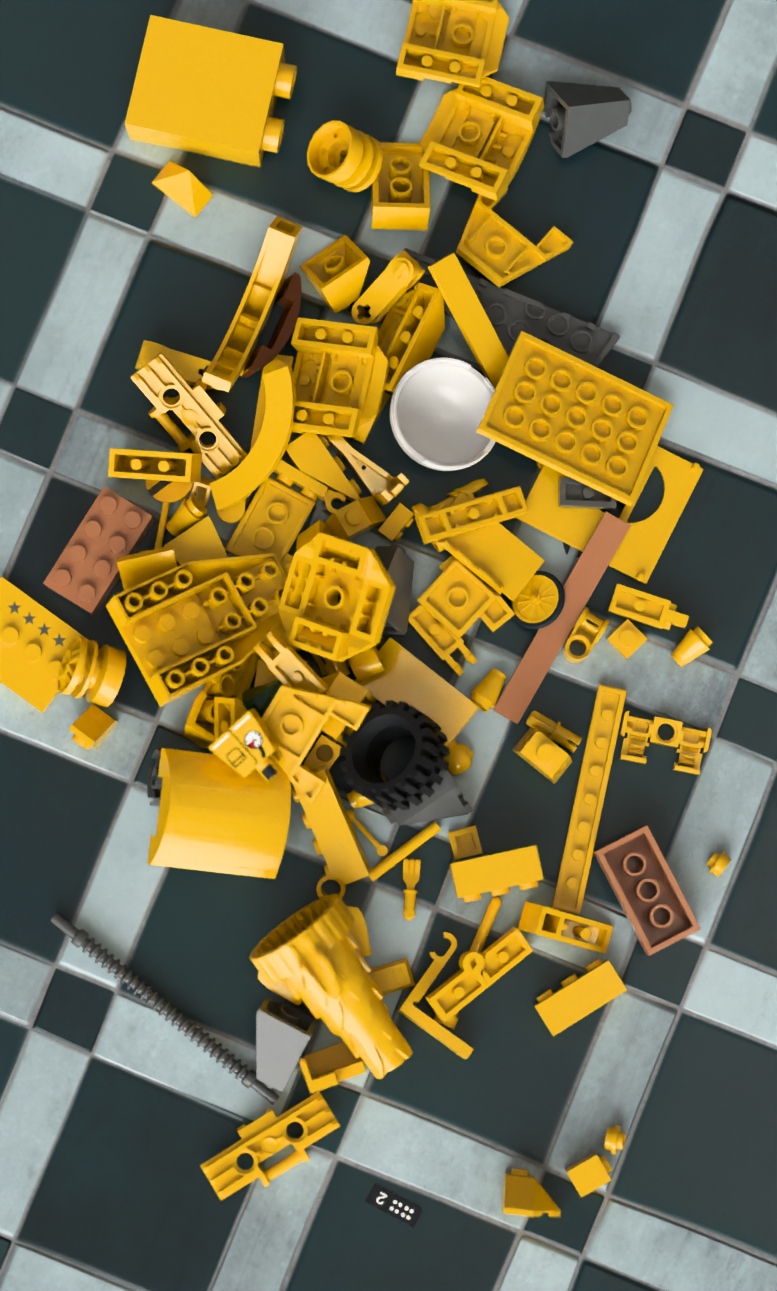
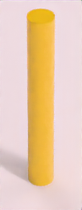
(404, 851)

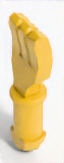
(411, 876)

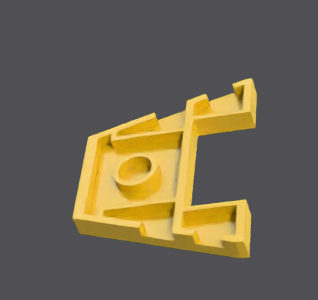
(500, 249)
(295, 723)

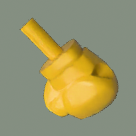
(459, 758)

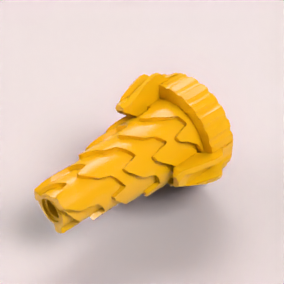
(321, 961)

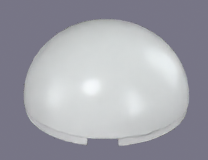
(438, 414)

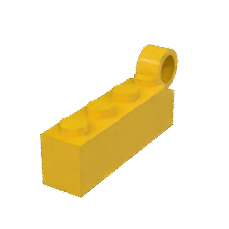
(333, 835)

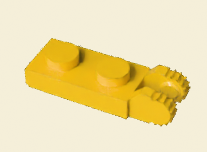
(439, 638)
(289, 665)

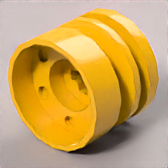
(344, 156)
(91, 671)

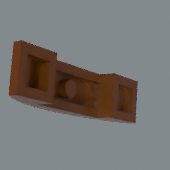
(290, 301)

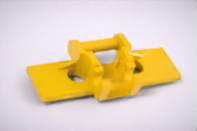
(194, 410)
(266, 1138)

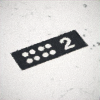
(394, 1205)

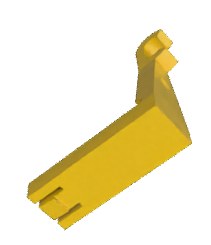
(376, 480)
(420, 1018)

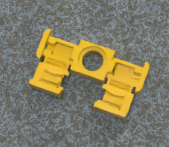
(690, 741)

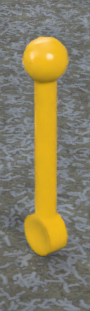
(381, 850)

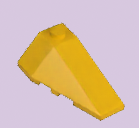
(231, 684)

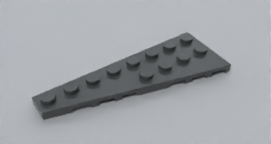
(516, 313)

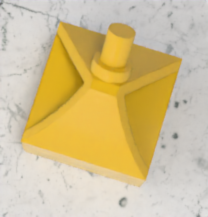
(344, 688)

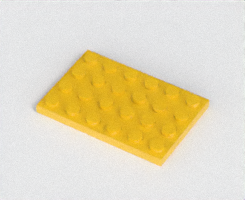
(575, 418)

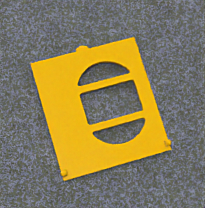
(644, 539)

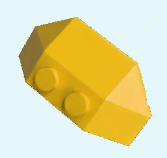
(411, 331)

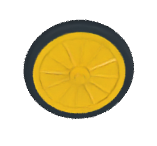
(538, 601)

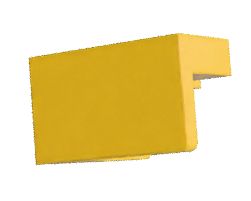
(330, 1066)

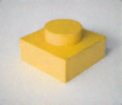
(626, 639)

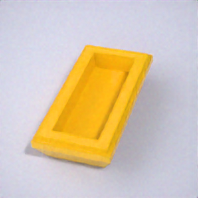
(393, 976)

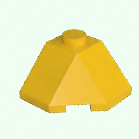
(525, 1195)

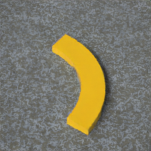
(269, 446)

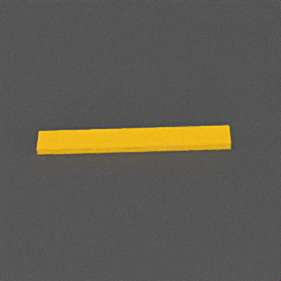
(589, 799)

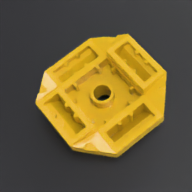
(311, 593)

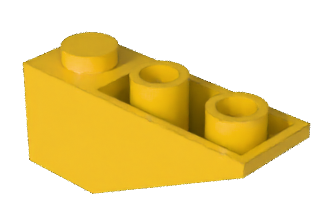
(312, 458)

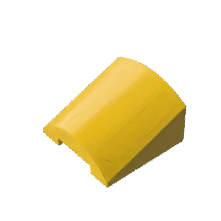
(218, 817)

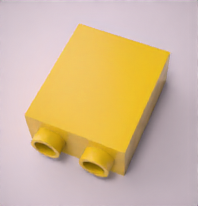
(209, 91)

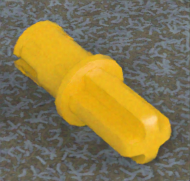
(553, 730)

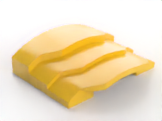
(453, 40)
(481, 135)
(336, 376)

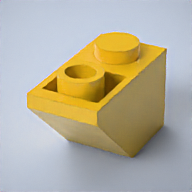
(92, 728)

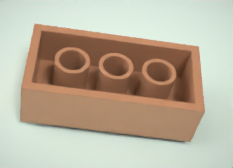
(88, 563)
(647, 890)

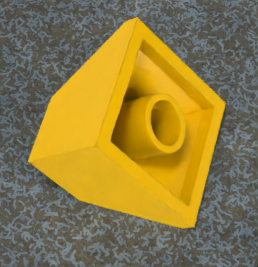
(337, 273)

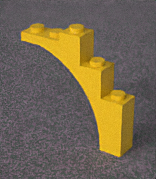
(255, 305)

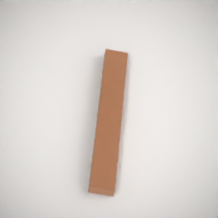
(551, 638)

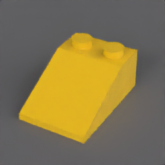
(401, 189)

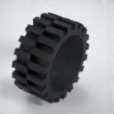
(369, 743)

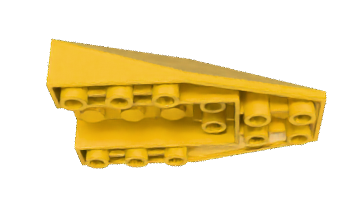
(199, 620)

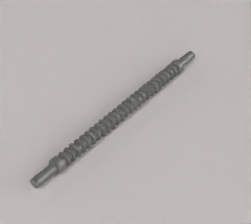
(80, 938)

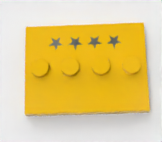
(31, 646)

